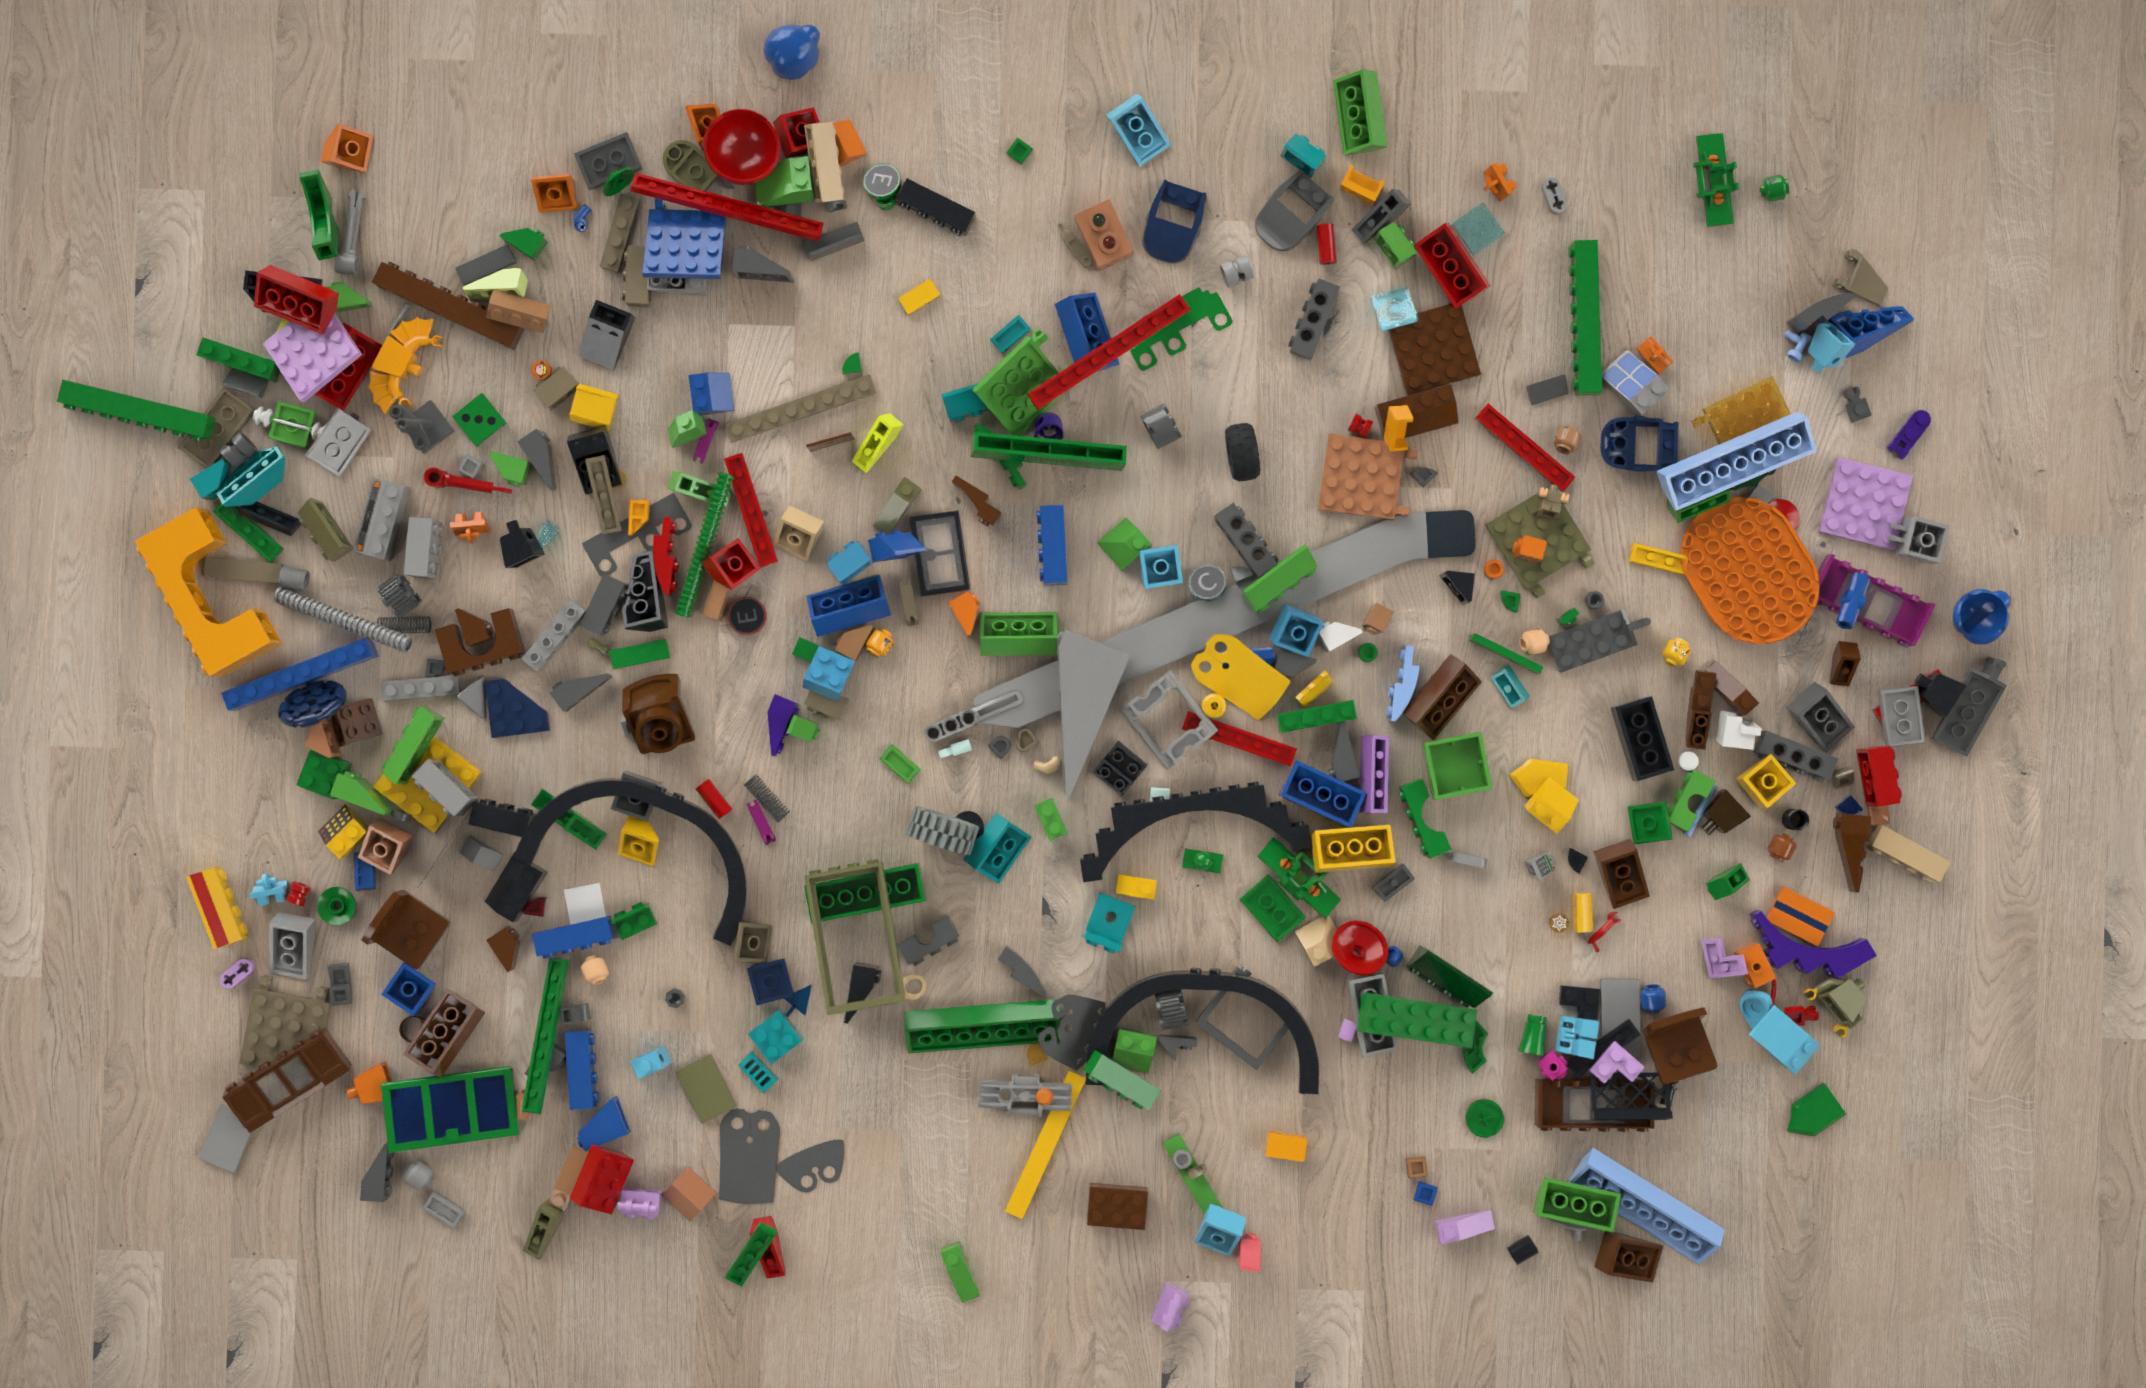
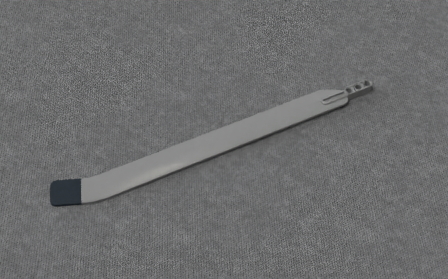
(1191, 626)

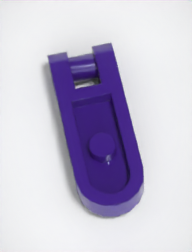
(1910, 433)

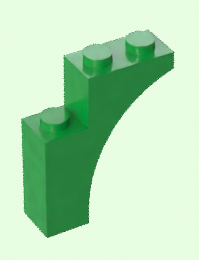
(323, 224)

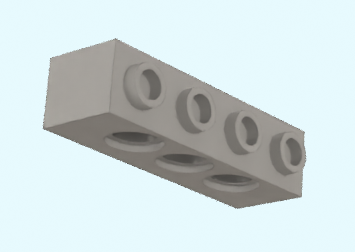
(554, 635)

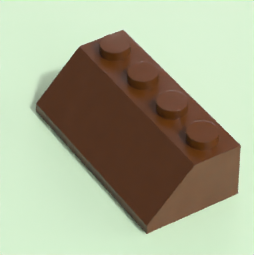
(1429, 409)
(1442, 696)
(444, 1033)

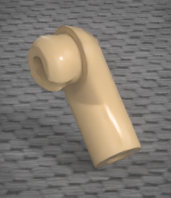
(1049, 767)

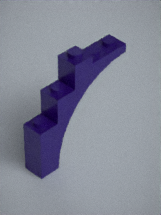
(1836, 960)

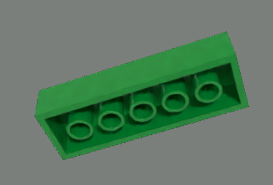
(861, 894)
(1416, 1020)

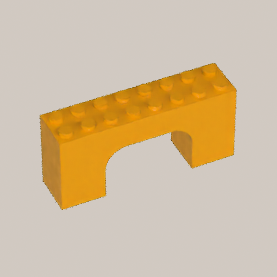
(171, 557)

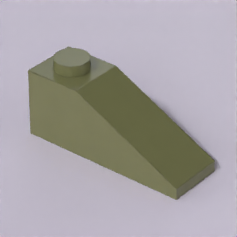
(897, 506)
(543, 1229)

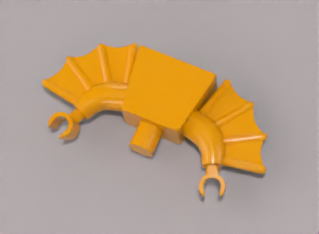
(398, 360)

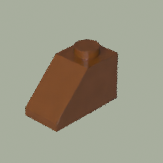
(474, 628)
(1844, 663)
(506, 947)

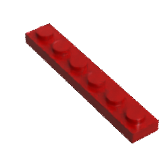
(1525, 447)
(751, 510)
(1245, 740)

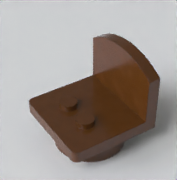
(657, 714)
(406, 928)
(1680, 1046)

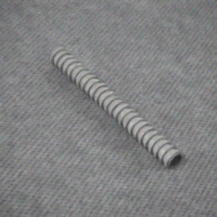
(342, 619)

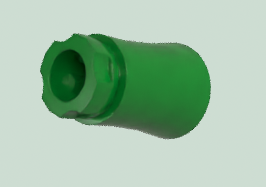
(1534, 1035)

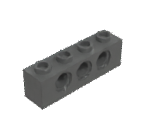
(1307, 348)
(1236, 514)
(1824, 763)

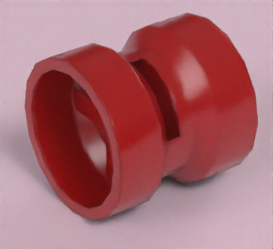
(1356, 424)
(298, 893)

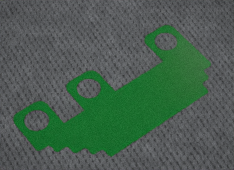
(1200, 305)

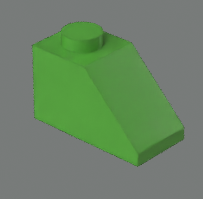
(348, 298)
(686, 428)
(512, 468)
(803, 728)

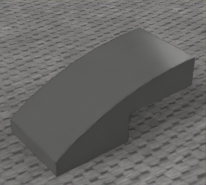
(340, 983)

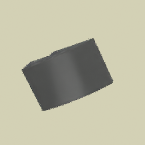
(1820, 312)

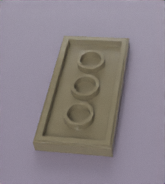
(231, 417)

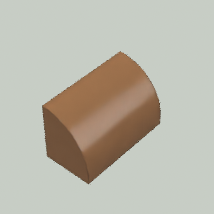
(716, 601)

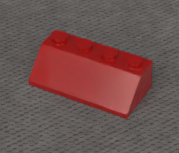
(1452, 265)
(295, 299)
(344, 385)

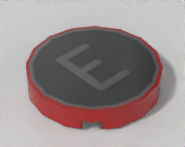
(747, 615)

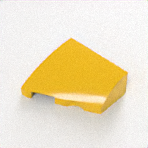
(1314, 689)

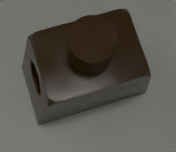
(1723, 813)

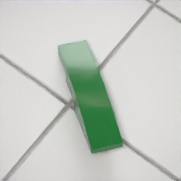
(573, 822)

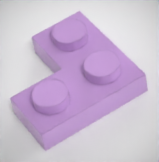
(1718, 963)
(1616, 1059)

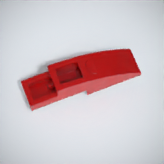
(664, 564)

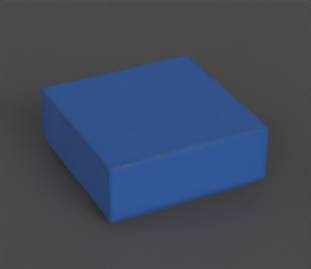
(1425, 1193)

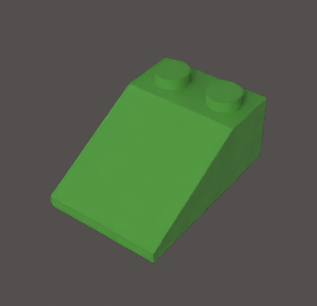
(786, 184)
(359, 791)

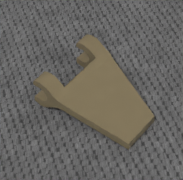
(1862, 280)

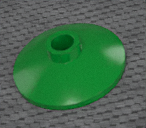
(618, 181)
(327, 905)

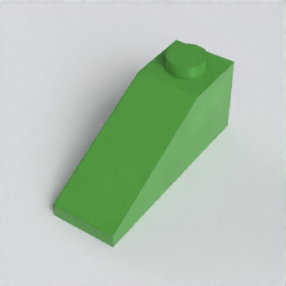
(692, 487)
(959, 1272)

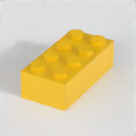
(1352, 848)

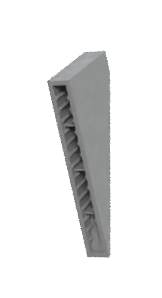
(1086, 687)

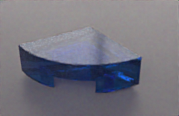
(1849, 806)

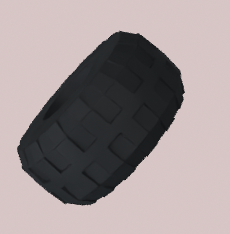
(1242, 452)

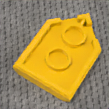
(1535, 772)

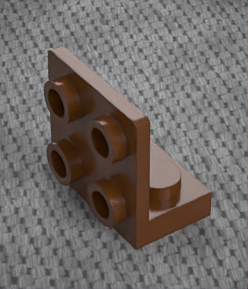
(356, 722)

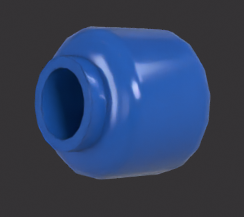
(1653, 998)

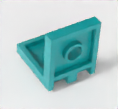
(1105, 933)

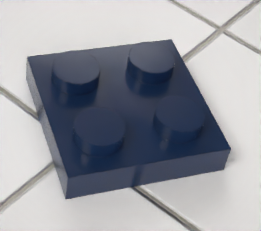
(770, 981)

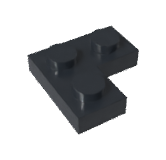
(1584, 998)

